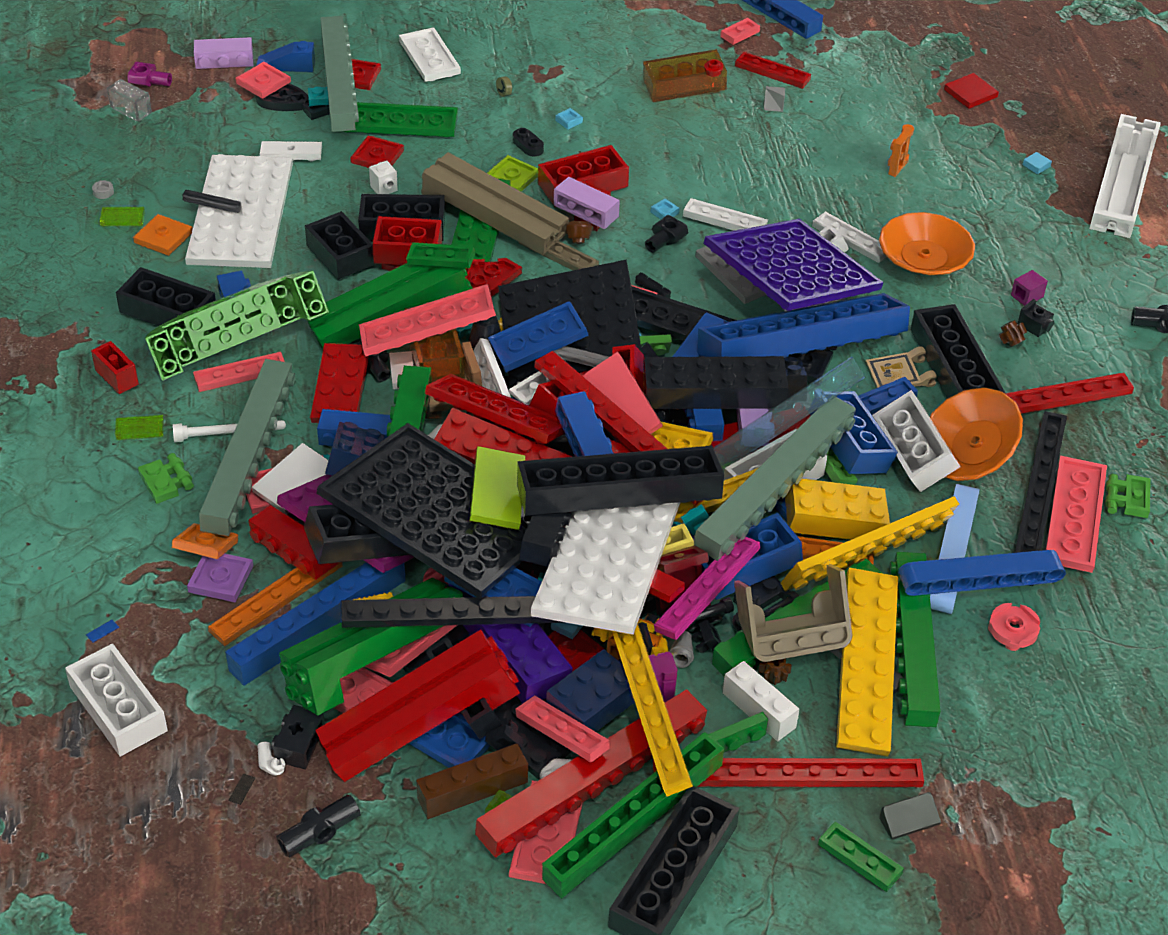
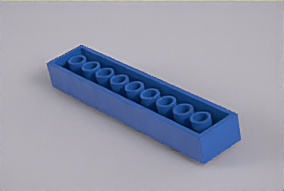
(806, 328)

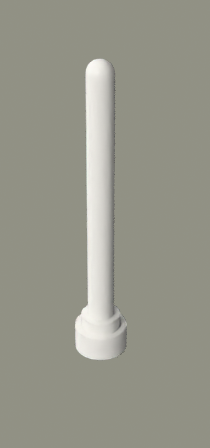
(182, 432)

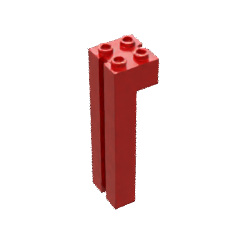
(418, 704)

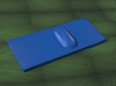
(102, 631)

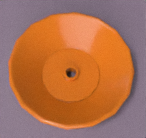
(927, 243)
(982, 417)

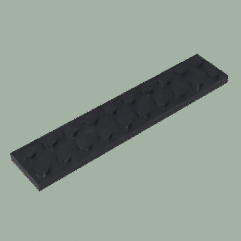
(679, 319)

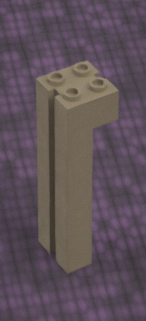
(494, 203)

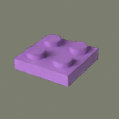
(220, 577)

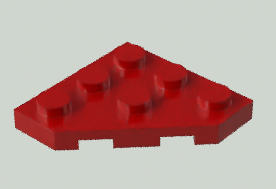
(492, 273)

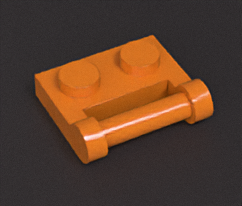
(900, 150)

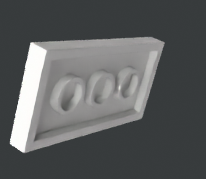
(429, 54)

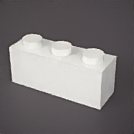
(757, 695)

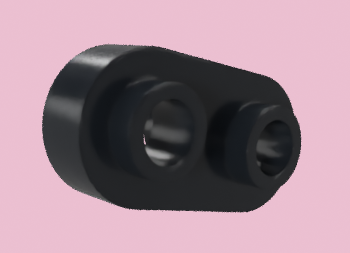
(528, 142)

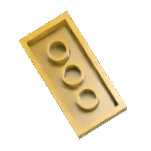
(835, 509)

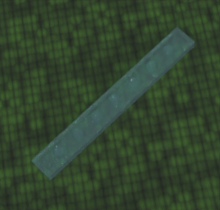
(788, 412)

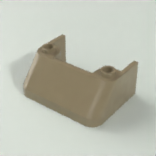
(799, 635)

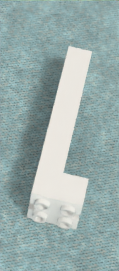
(1125, 176)

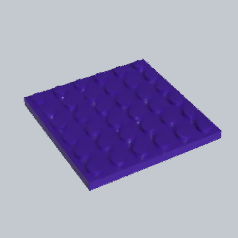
(793, 264)

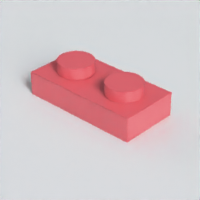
(740, 31)

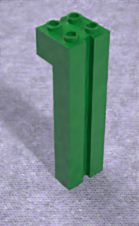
(384, 296)
(318, 663)

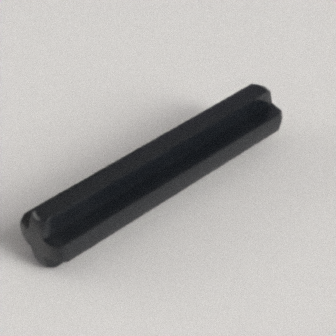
(212, 201)

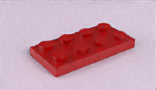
(339, 379)

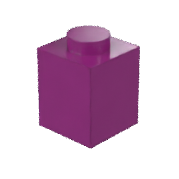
(1029, 287)

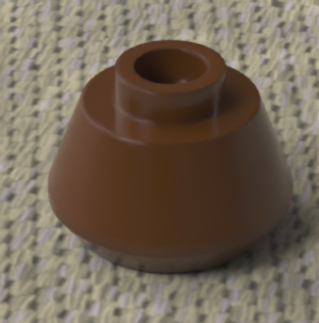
(579, 231)

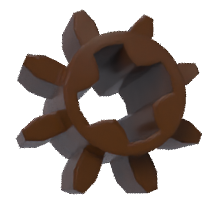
(1012, 333)
(775, 670)

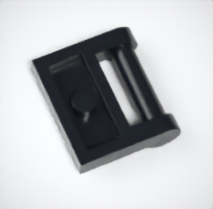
(768, 592)
(713, 613)

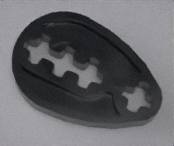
(284, 99)

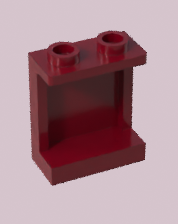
(684, 566)

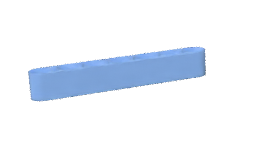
(956, 540)

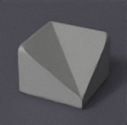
(774, 99)

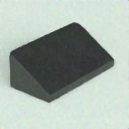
(910, 815)

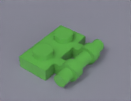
(158, 479)
(1136, 495)

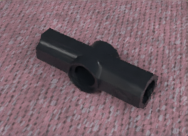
(1151, 317)
(318, 825)

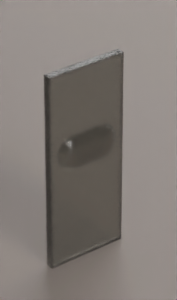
(433, 415)
(242, 789)

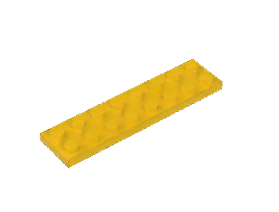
(873, 542)
(868, 664)

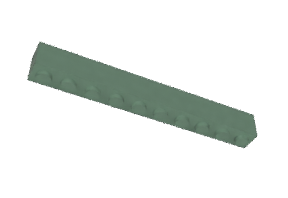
(339, 74)
(246, 448)
(774, 478)

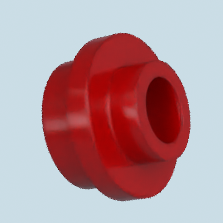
(713, 67)

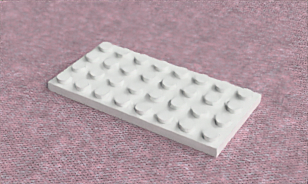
(251, 234)
(605, 567)

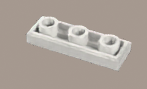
(296, 150)

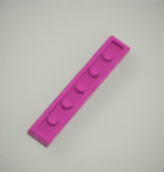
(705, 589)

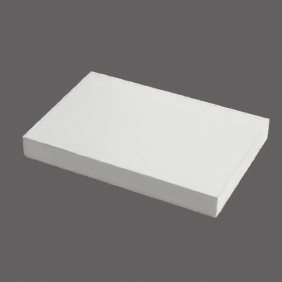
(293, 471)

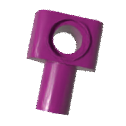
(146, 75)

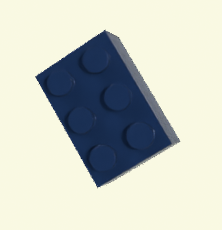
(350, 444)
(593, 691)

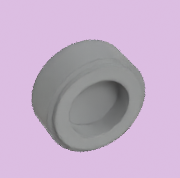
(103, 189)

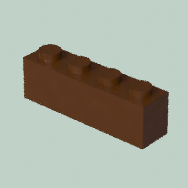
(472, 781)

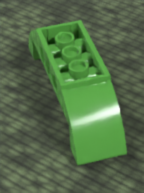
(234, 320)

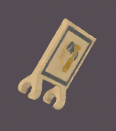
(893, 367)

